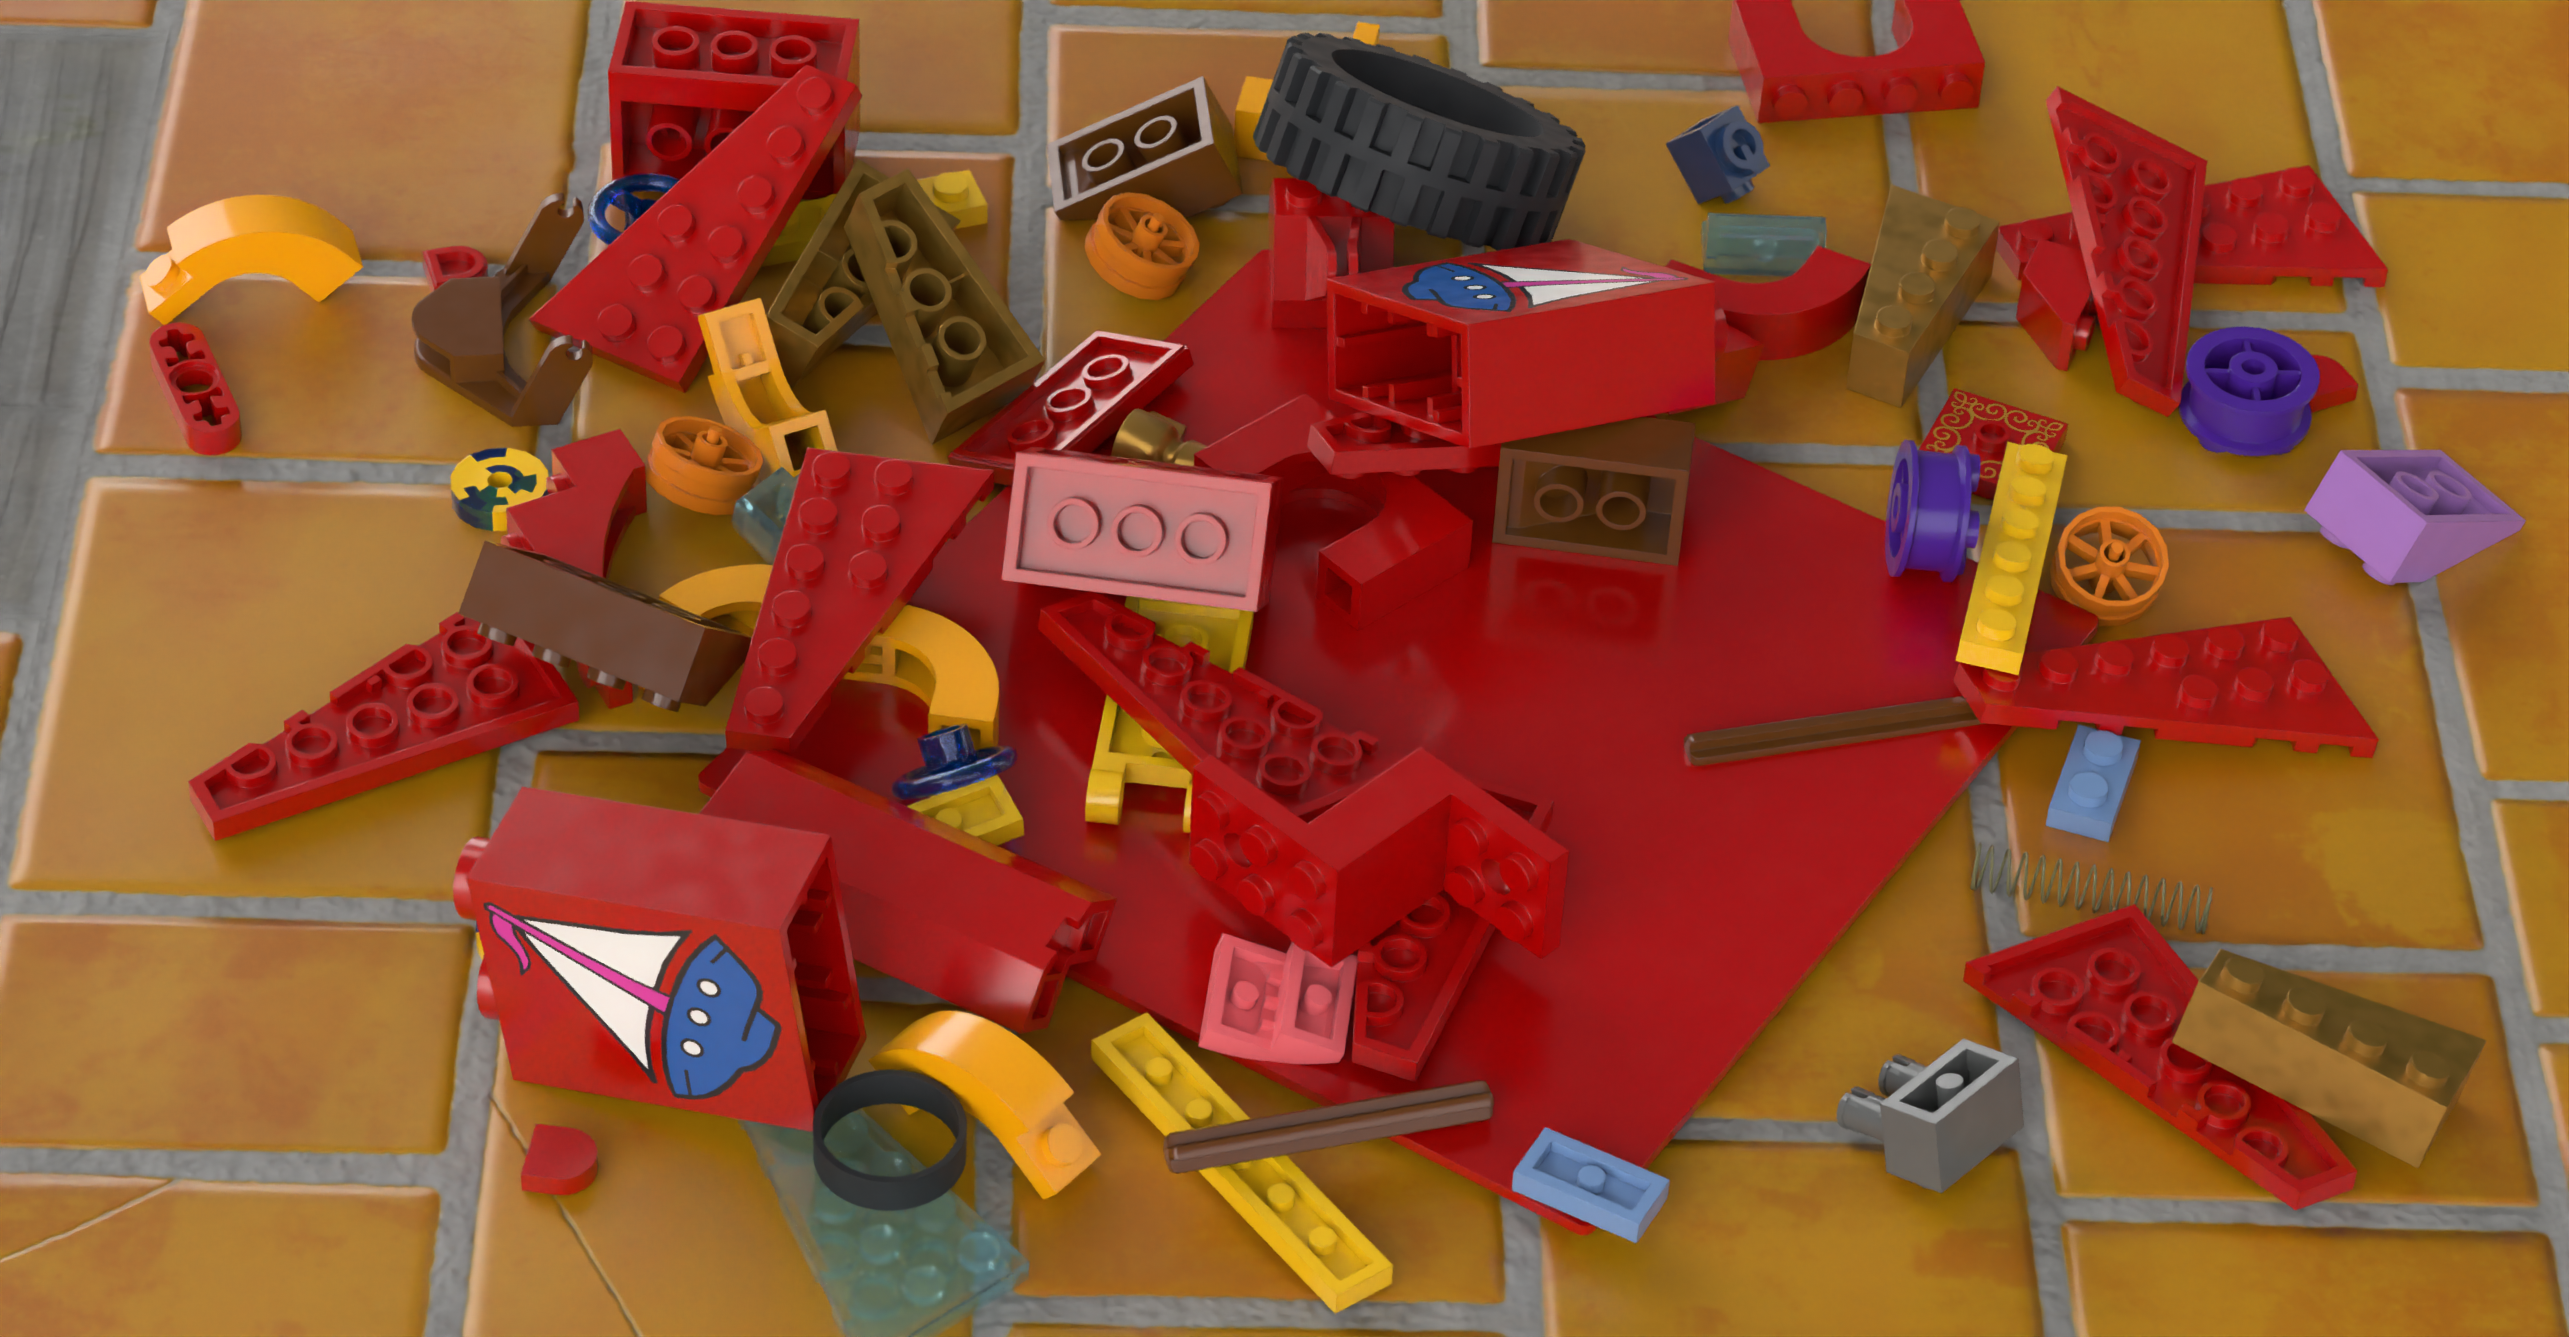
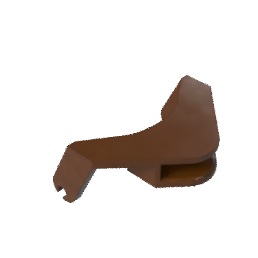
(466, 323)

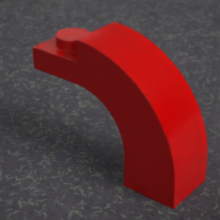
(1795, 312)

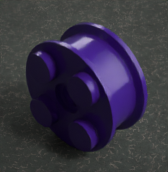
(2248, 391)
(1930, 511)

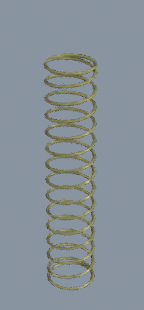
(2203, 923)

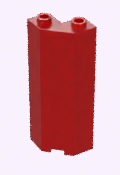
(930, 896)

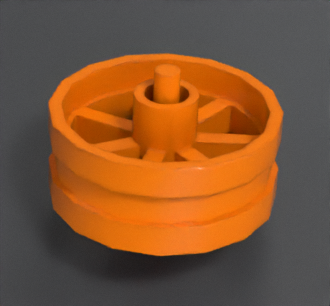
(1141, 246)
(702, 464)
(2110, 564)

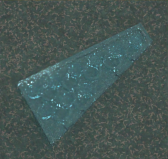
(879, 1268)

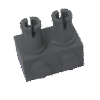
(1941, 1114)

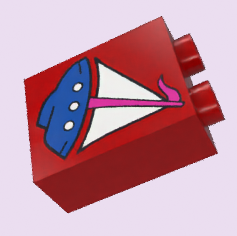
(1522, 342)
(664, 956)

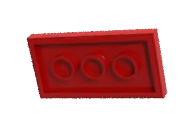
(1076, 401)

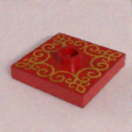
(1986, 429)

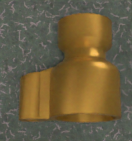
(1154, 439)

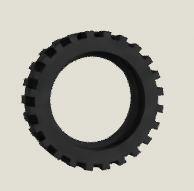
(1418, 142)

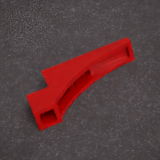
(582, 520)

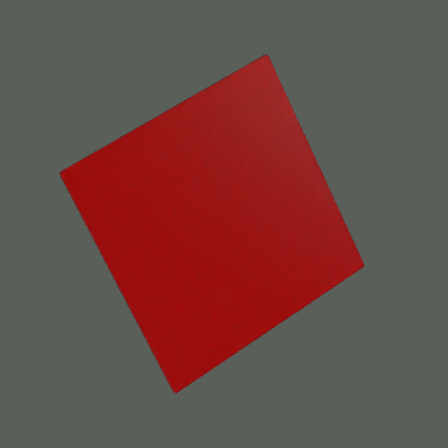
(1539, 670)

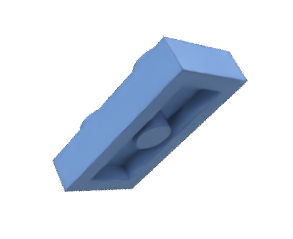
(2093, 783)
(1590, 1185)

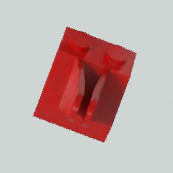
(1314, 241)

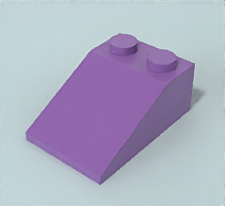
(2408, 512)

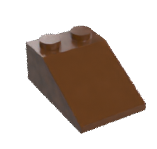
(1165, 147)
(1598, 490)

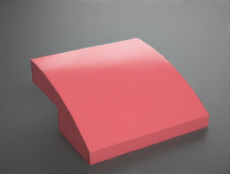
(1276, 1004)

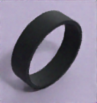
(891, 1192)

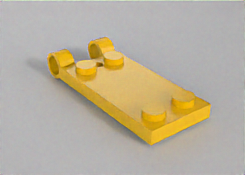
(1123, 747)

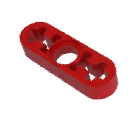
(192, 407)

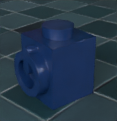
(1719, 156)

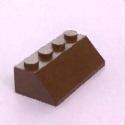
(602, 626)

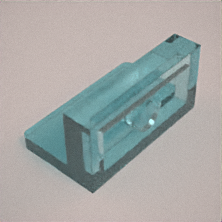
(1759, 243)

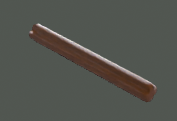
(1827, 730)
(1327, 1126)

